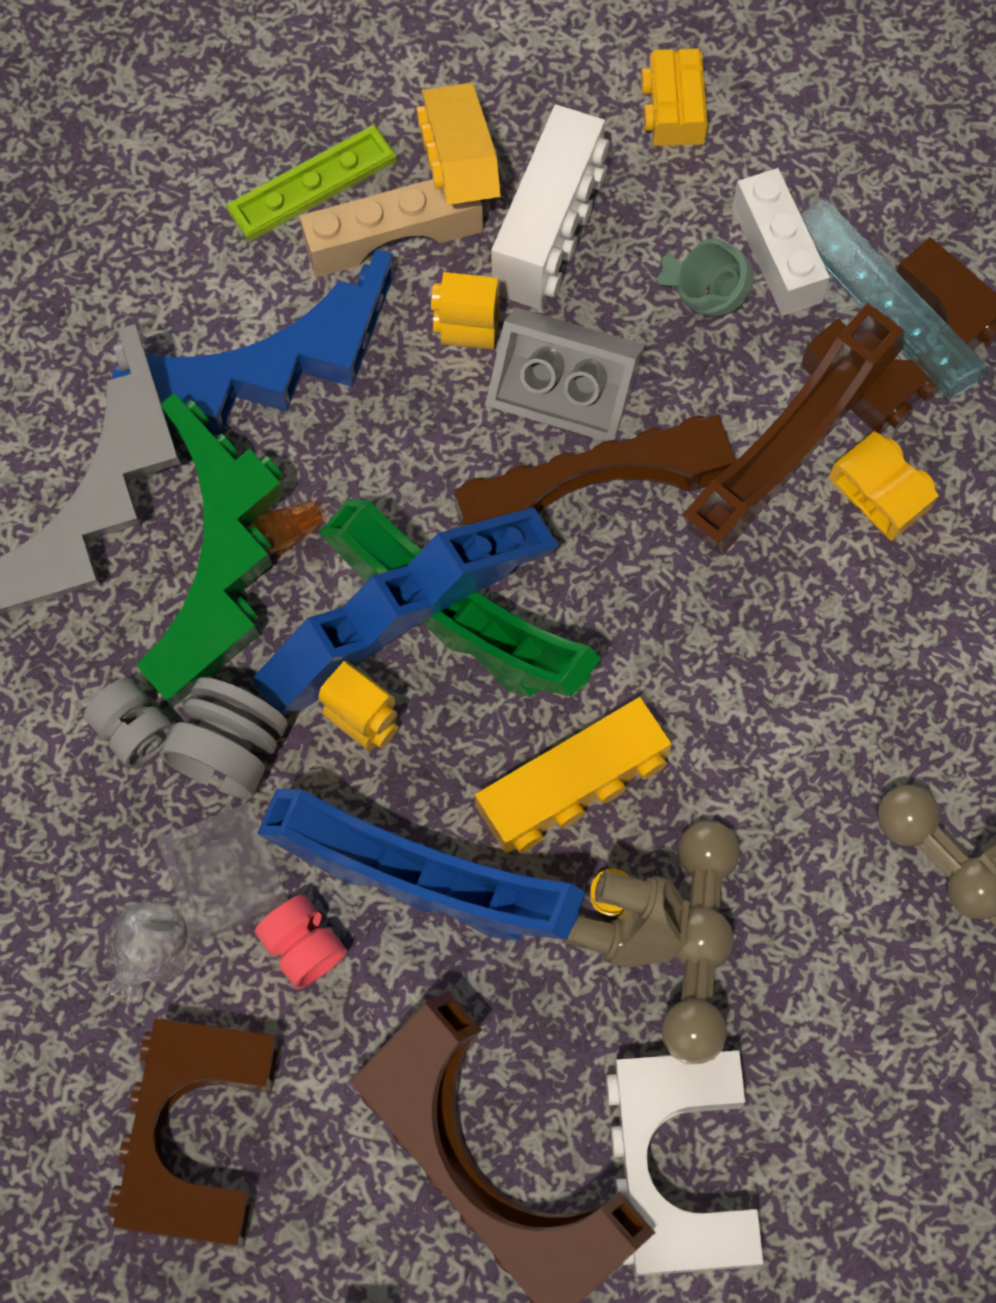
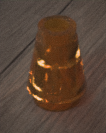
(288, 525)

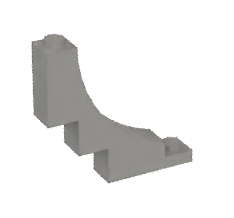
(131, 445)

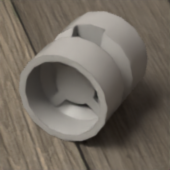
(124, 717)

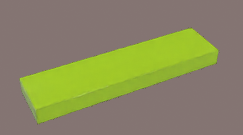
(311, 183)

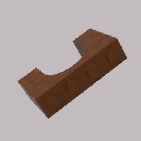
(956, 297)
(178, 1061)

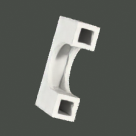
(647, 1096)

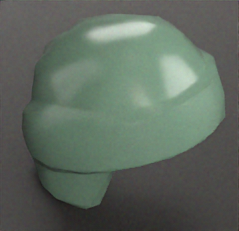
(714, 265)

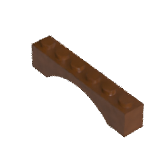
(832, 390)
(677, 456)

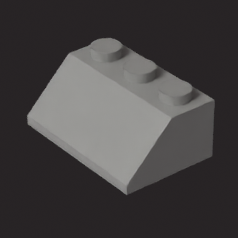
(563, 374)

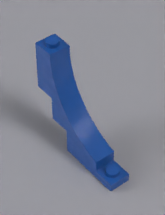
(322, 344)
(399, 599)

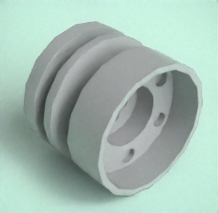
(228, 730)

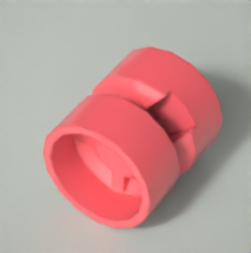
(297, 937)

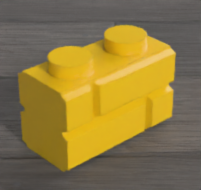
(676, 97)

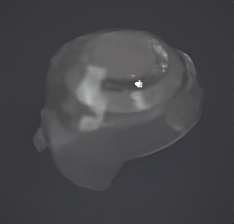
(149, 945)

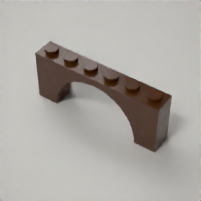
(415, 1095)

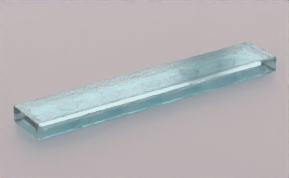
(872, 280)

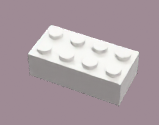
(549, 207)

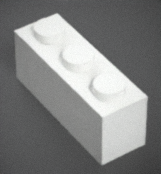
(780, 241)

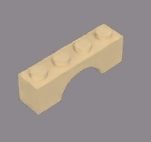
(348, 232)

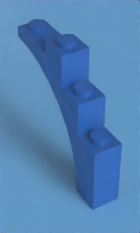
(421, 877)

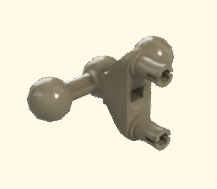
(911, 819)
(663, 925)

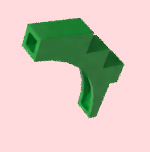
(210, 623)
(509, 648)

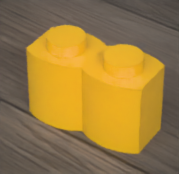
(466, 310)
(884, 485)
(359, 707)

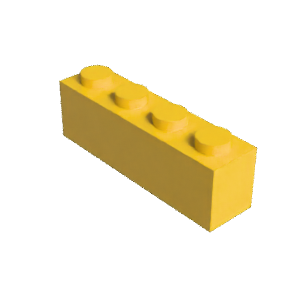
(458, 144)
(573, 776)

